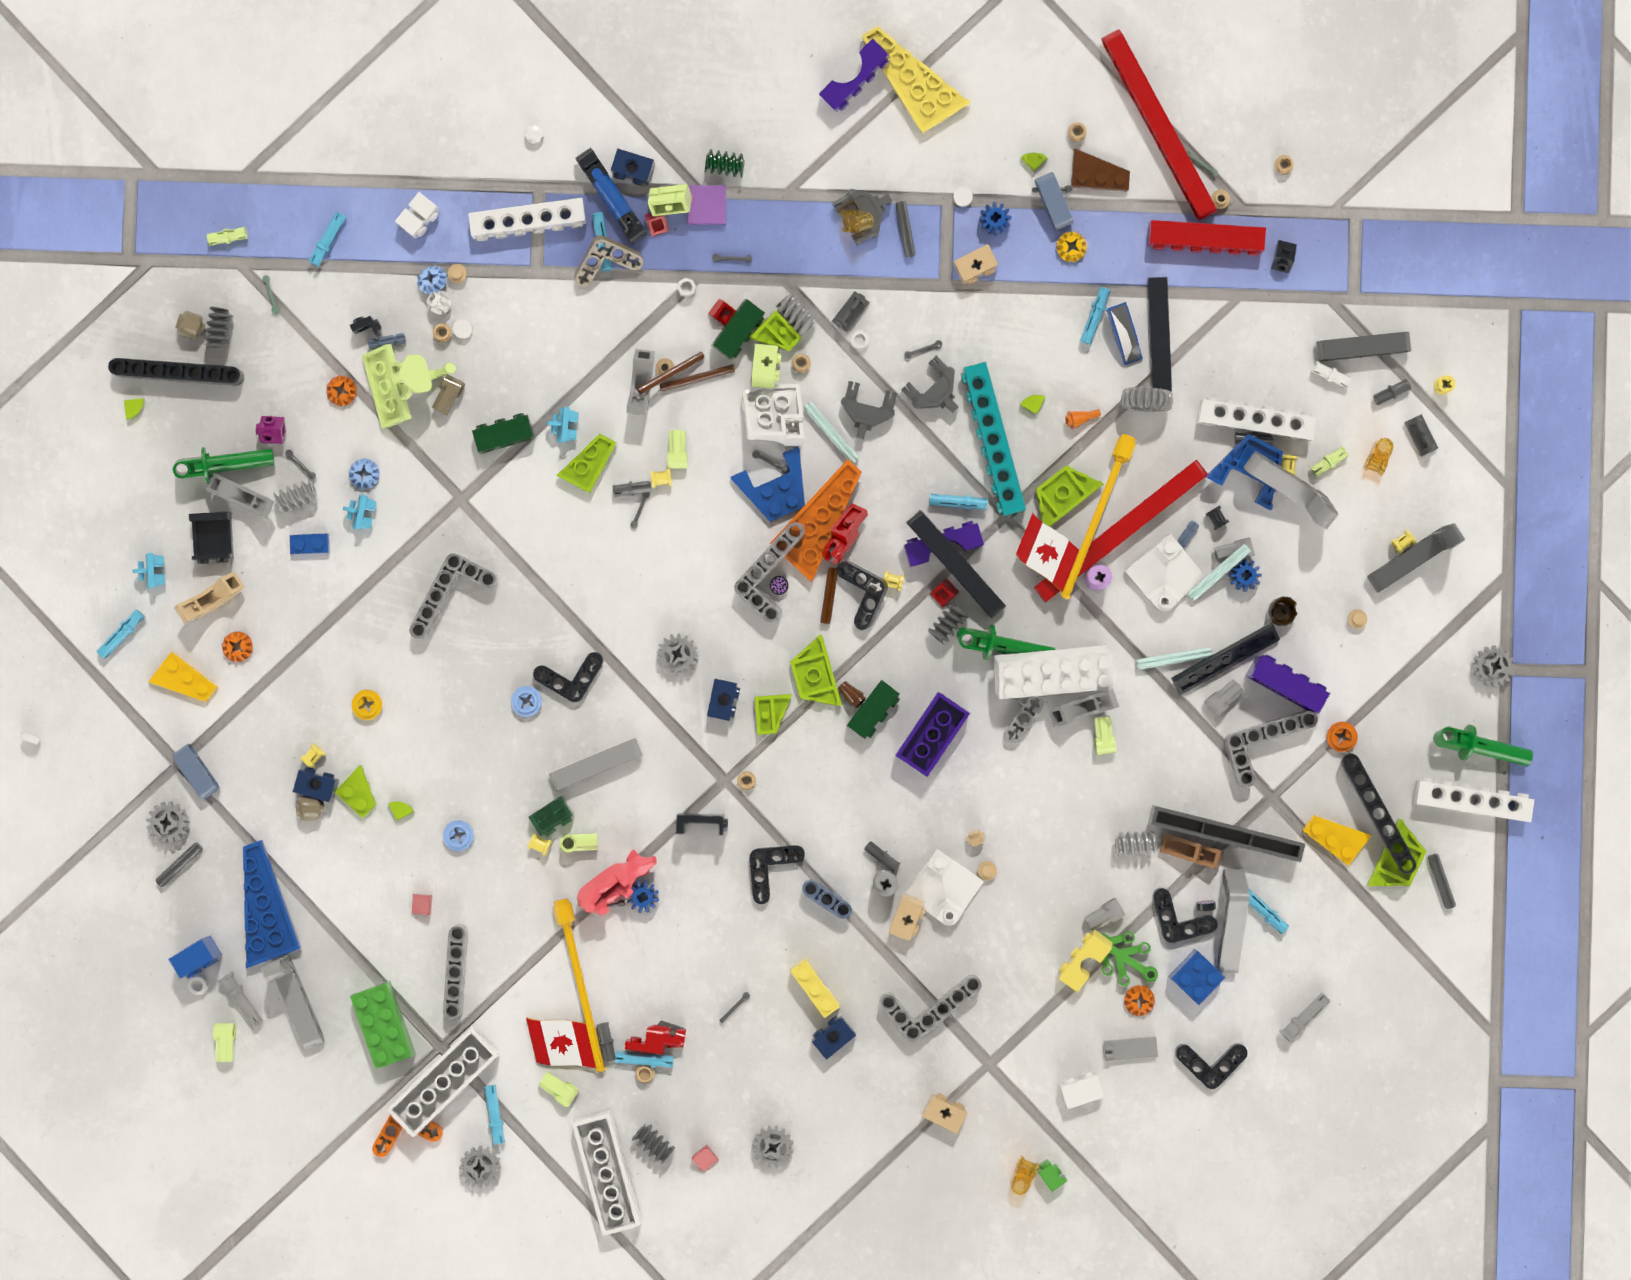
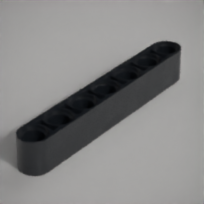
(167, 368)
(956, 564)
(1385, 820)

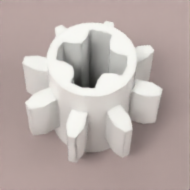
(439, 302)

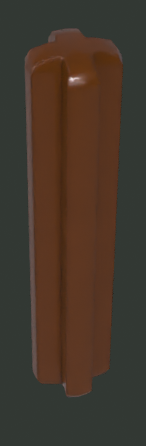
(829, 595)

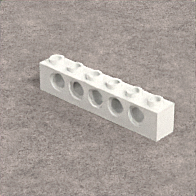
(479, 219)
(1305, 420)
(1523, 805)

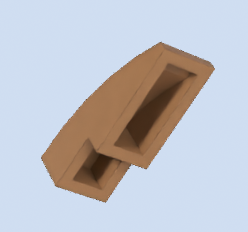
(1191, 851)

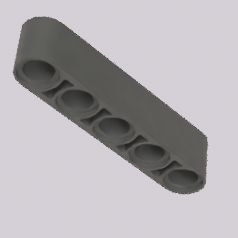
(1363, 346)

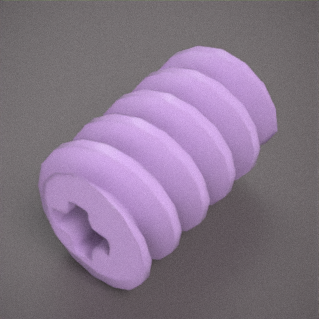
(1097, 570)

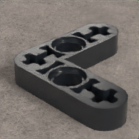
(871, 593)
(569, 685)
(768, 860)
(1179, 927)
(1209, 1071)

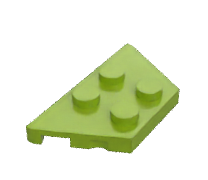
(1063, 493)
(814, 674)
(1386, 871)

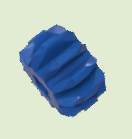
(988, 214)
(1241, 568)
(636, 900)

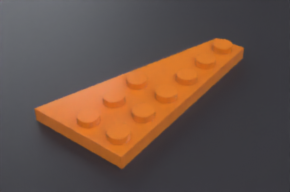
(818, 518)

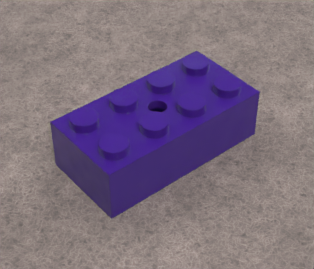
(1287, 684)
(940, 716)

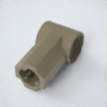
(449, 390)

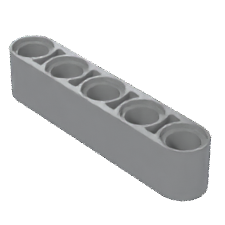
(595, 764)
(450, 980)

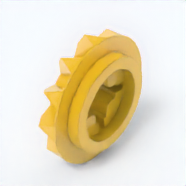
(1073, 255)
(364, 713)

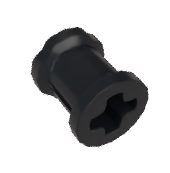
(1213, 518)

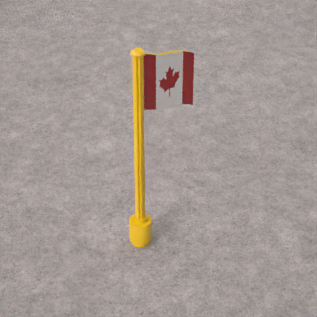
(1053, 553)
(567, 1040)

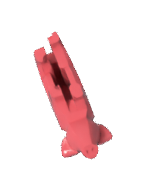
(613, 883)

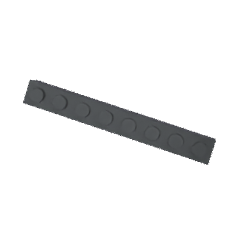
(1226, 833)

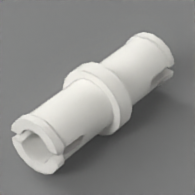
(1331, 374)

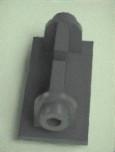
(850, 311)
(1421, 435)

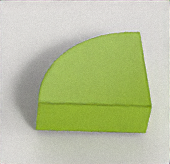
(1034, 160)
(1033, 403)
(133, 407)
(400, 809)

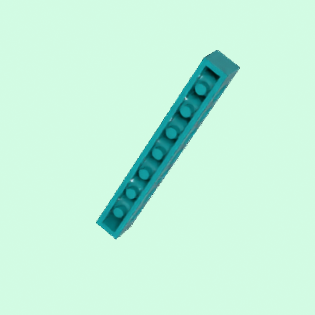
(981, 373)

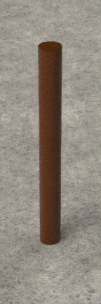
(670, 373)
(697, 377)

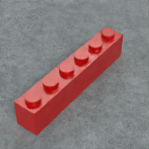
(1206, 237)

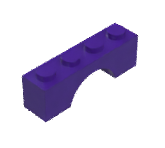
(872, 58)
(967, 537)

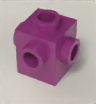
(271, 429)

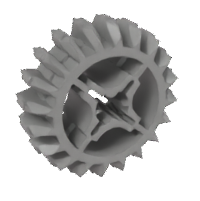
(1147, 399)

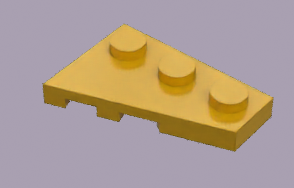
(183, 678)
(1336, 838)

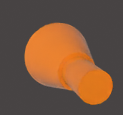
(1077, 418)

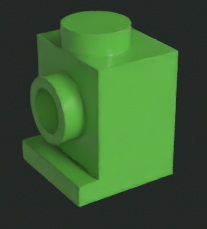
(1051, 1175)

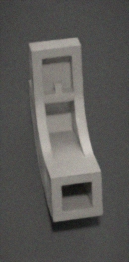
(642, 373)
(240, 495)
(1083, 707)

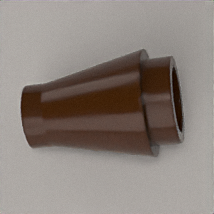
(851, 694)

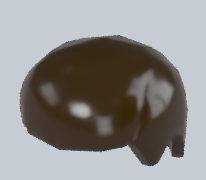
(1282, 611)

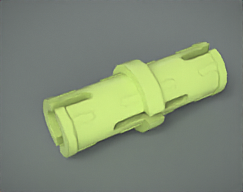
(227, 236)
(1329, 461)

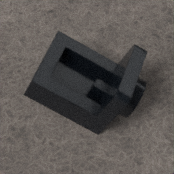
(1284, 256)
(361, 324)

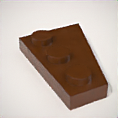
(1096, 173)

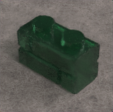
(551, 815)

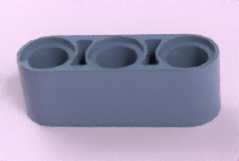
(1053, 201)
(195, 771)
(831, 907)

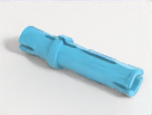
(600, 229)
(326, 240)
(1095, 315)
(958, 501)
(120, 634)
(1267, 913)
(644, 1059)
(494, 1114)

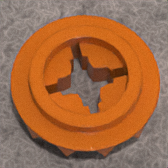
(343, 399)
(246, 645)
(1350, 733)
(1134, 993)

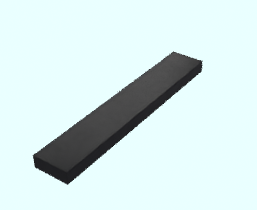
(1159, 333)
(1225, 658)

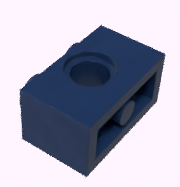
(624, 159)
(717, 710)
(304, 786)
(828, 1047)

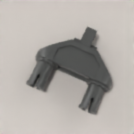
(866, 203)
(939, 393)
(865, 415)

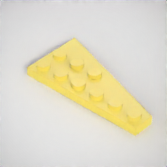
(917, 86)

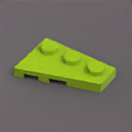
(589, 463)

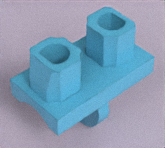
(563, 433)
(363, 504)
(151, 578)

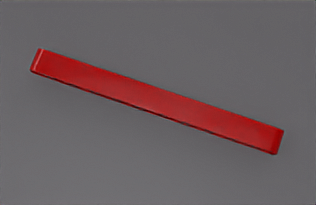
(1158, 125)
(1132, 522)

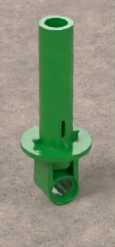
(206, 465)
(989, 642)
(1468, 742)

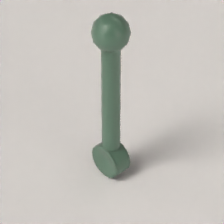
(1213, 172)
(275, 309)

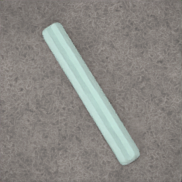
(830, 432)
(1219, 572)
(1173, 658)

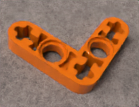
(392, 1122)

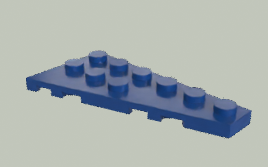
(265, 912)

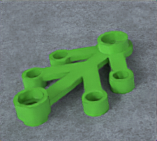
(1122, 955)

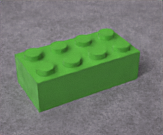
(382, 1024)

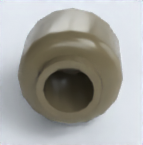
(190, 324)
(309, 808)

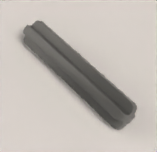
(905, 229)
(179, 864)
(1441, 881)

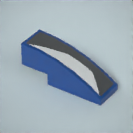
(1124, 333)

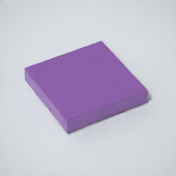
(707, 205)

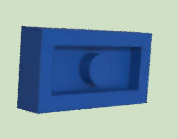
(309, 543)

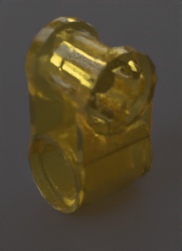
(856, 221)
(1378, 457)
(1023, 1174)

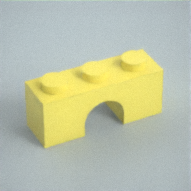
(1093, 946)
(814, 987)

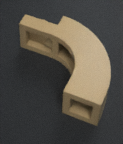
(210, 599)

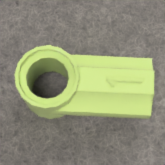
(677, 449)
(1104, 739)
(582, 842)
(224, 1035)
(562, 1091)

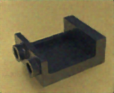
(212, 537)
(683, 818)

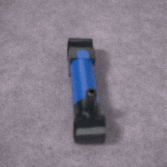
(611, 196)

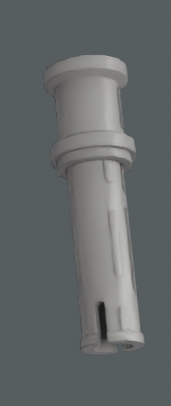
(235, 990)
(1298, 1024)

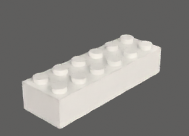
(1053, 672)
(442, 1082)
(606, 1172)

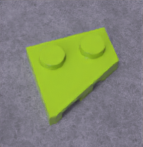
(770, 712)

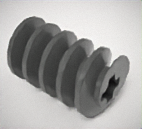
(217, 330)
(948, 623)
(653, 1143)

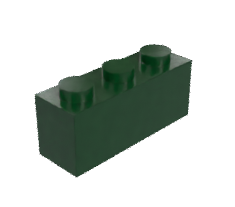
(738, 329)
(503, 433)
(874, 710)

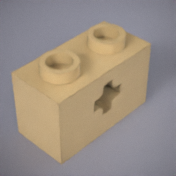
(980, 256)
(908, 906)
(950, 1121)

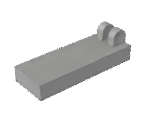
(1131, 1048)

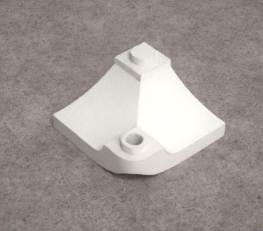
(774, 414)
(1165, 573)
(944, 887)

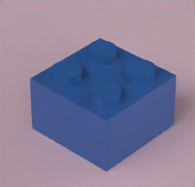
(198, 955)
(1196, 976)

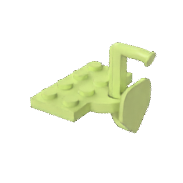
(395, 382)

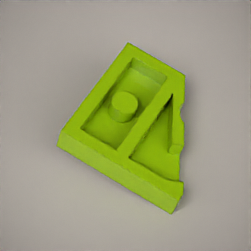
(776, 332)
(357, 792)

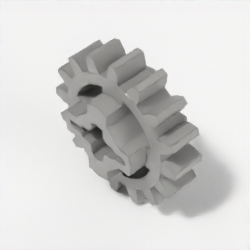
(688, 659)
(1490, 673)
(166, 829)
(765, 1151)
(488, 1166)

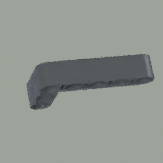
(1424, 550)

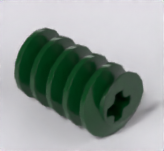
(725, 163)

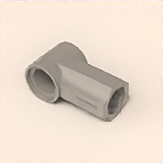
(1224, 551)
(1220, 700)
(1108, 913)

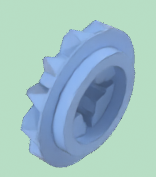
(438, 282)
(369, 480)
(517, 702)
(455, 844)

